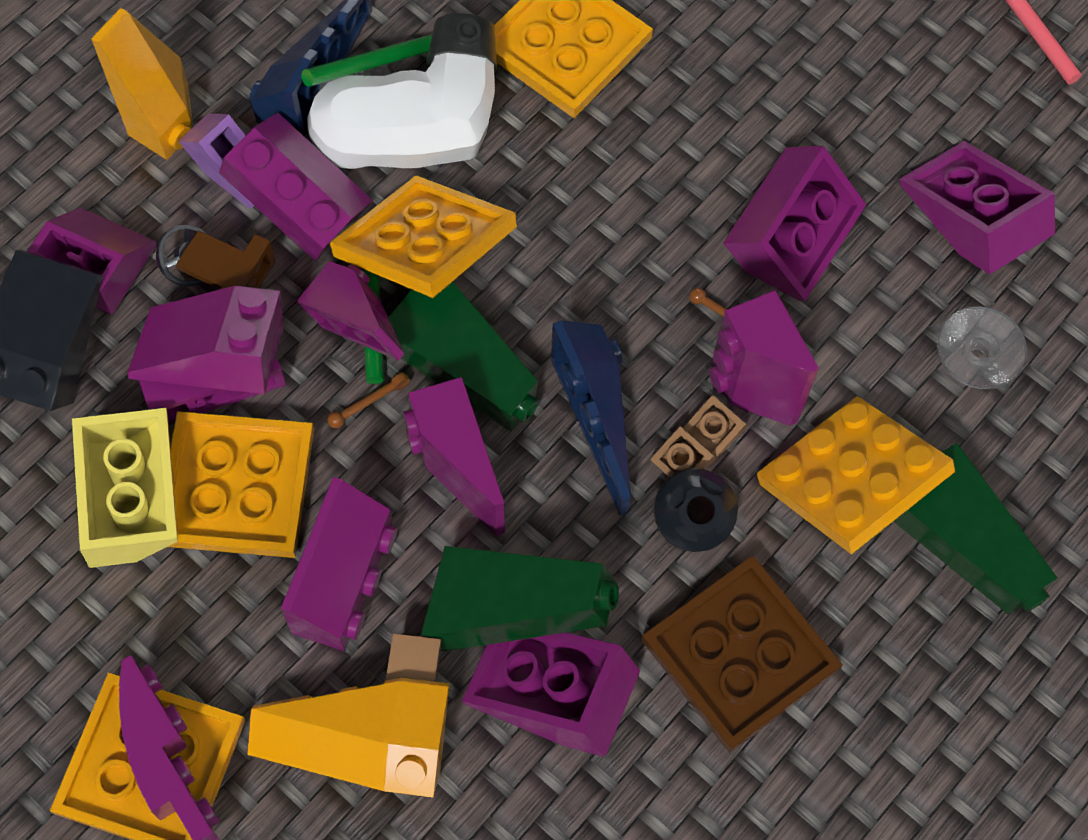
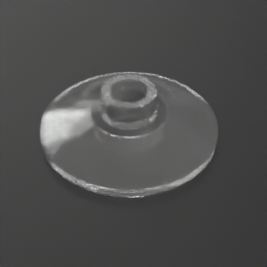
(990, 333)

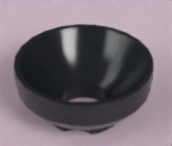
(672, 504)

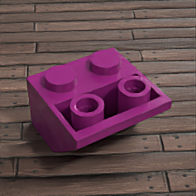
(97, 246)

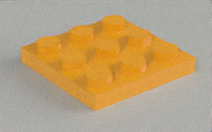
(568, 47)
(424, 235)
(855, 474)
(239, 483)
(100, 781)

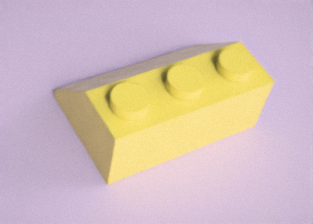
(124, 486)

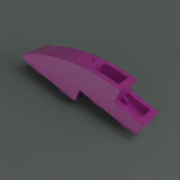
(150, 742)

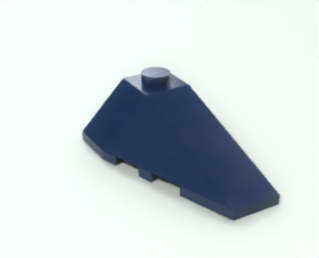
(328, 41)
(591, 380)

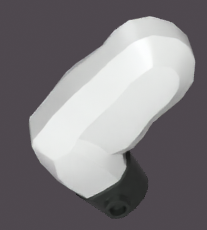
(413, 114)

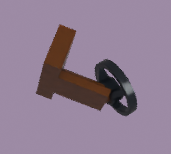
(215, 260)

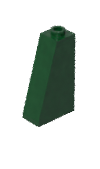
(452, 341)
(979, 538)
(513, 597)

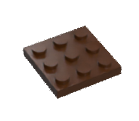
(741, 653)

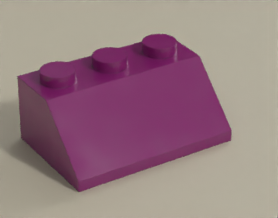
(294, 185)
(796, 221)
(763, 360)
(338, 567)

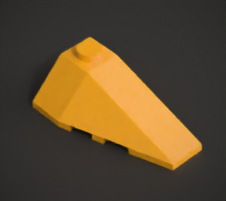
(145, 83)
(366, 736)

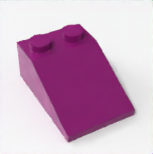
(982, 205)
(212, 340)
(453, 450)
(556, 688)

